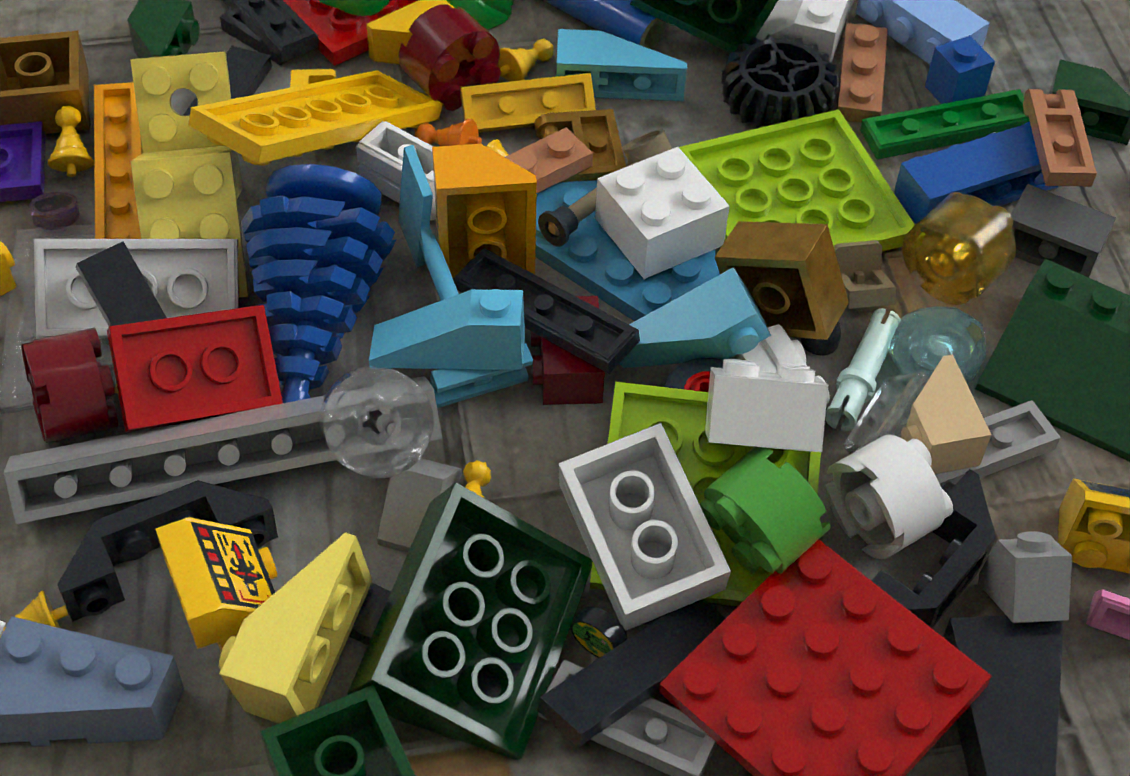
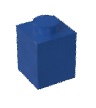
(959, 71)

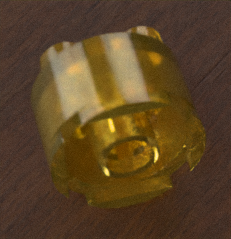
(960, 248)

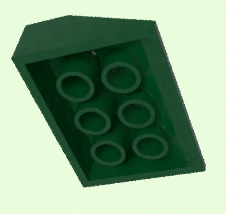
(1068, 356)
(481, 595)

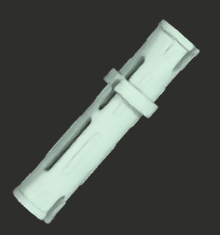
(857, 382)

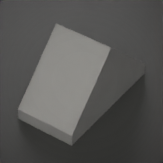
(409, 498)

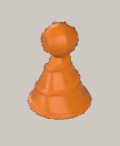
(458, 134)

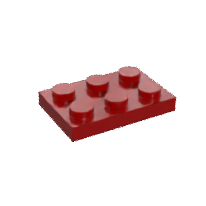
(193, 367)

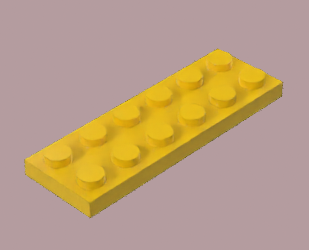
(312, 116)

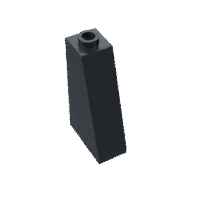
(1016, 717)

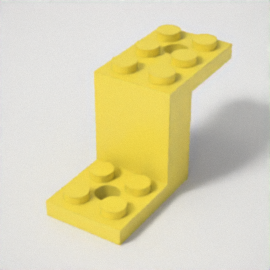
(181, 178)

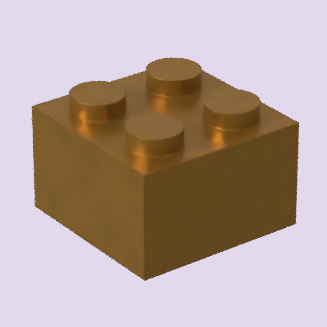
(41, 76)
(789, 274)

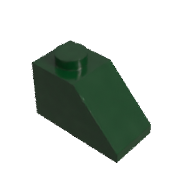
(1100, 100)

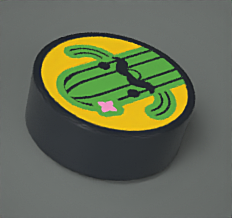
(598, 631)

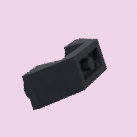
(970, 540)
(90, 579)

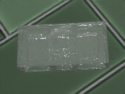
(887, 410)

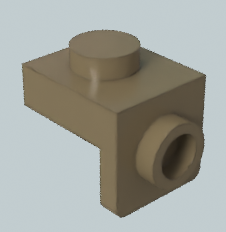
(862, 276)

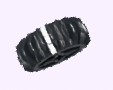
(778, 81)

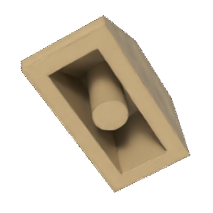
(948, 420)

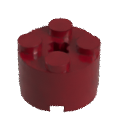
(449, 53)
(69, 385)

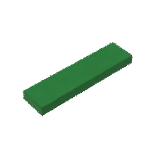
(943, 124)

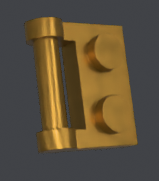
(596, 131)

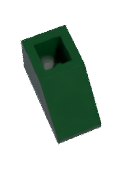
(163, 28)

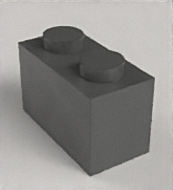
(1059, 231)

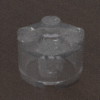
(404, 432)

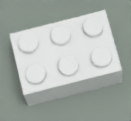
(643, 526)

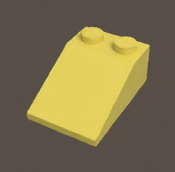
(297, 635)

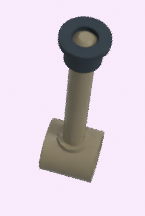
(562, 222)

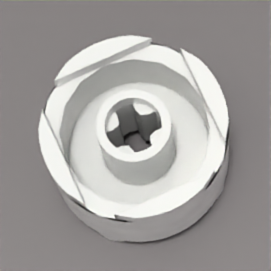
(887, 495)

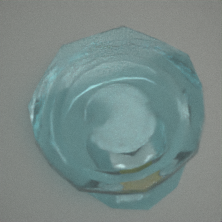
(934, 333)

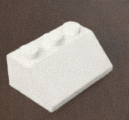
(812, 20)

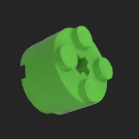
(765, 511)

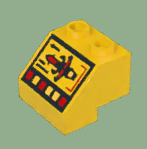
(216, 576)

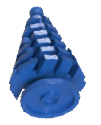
(313, 263)

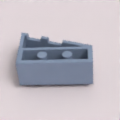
(82, 687)

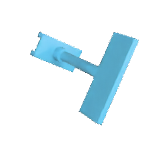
(414, 218)

